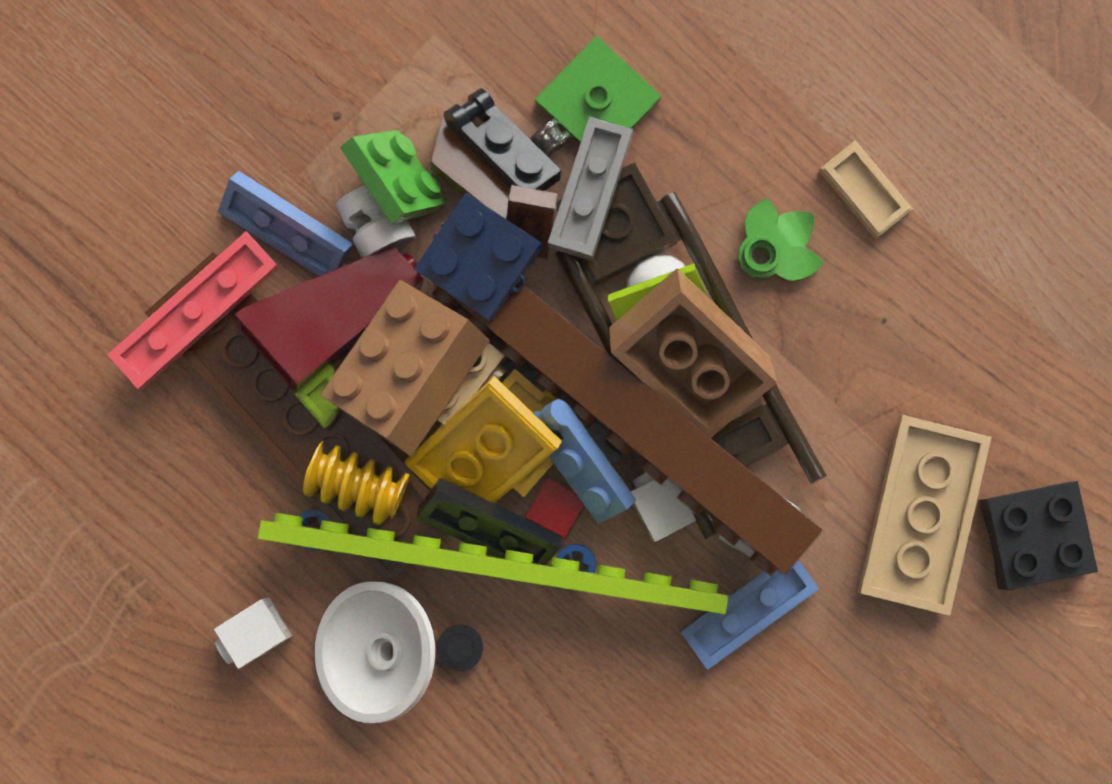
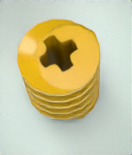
(354, 484)

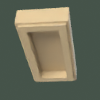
(865, 189)

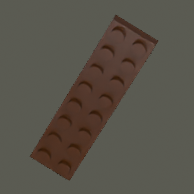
(292, 432)

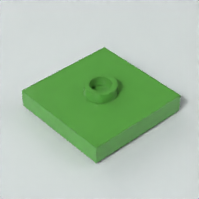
(597, 87)

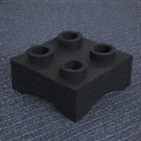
(1038, 535)

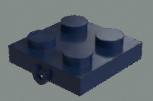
(479, 257)

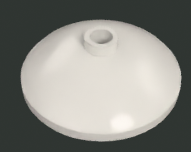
(356, 656)

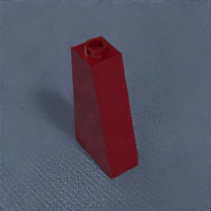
(325, 316)

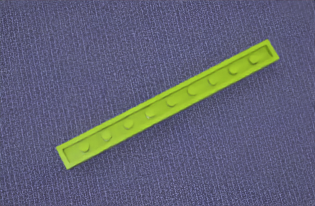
(473, 560)

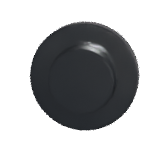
(460, 647)

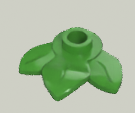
(782, 240)

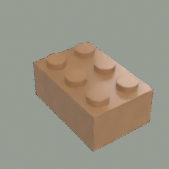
(692, 354)
(405, 367)

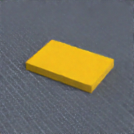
(485, 445)

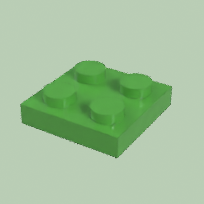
(394, 175)

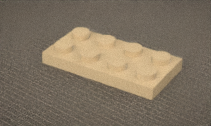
(924, 515)

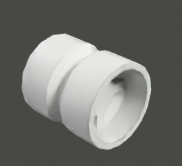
(371, 225)

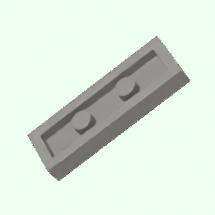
(590, 188)

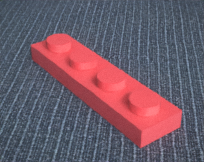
(193, 311)

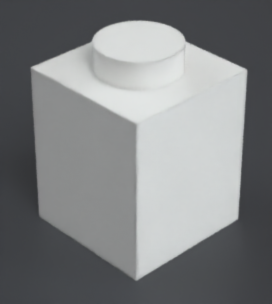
(659, 507)
(251, 633)

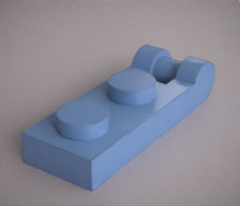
(585, 464)

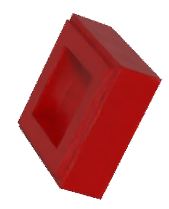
(555, 508)

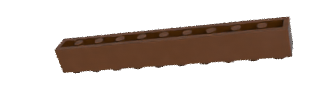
(650, 428)

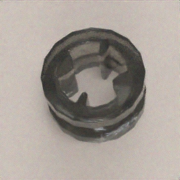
(550, 138)

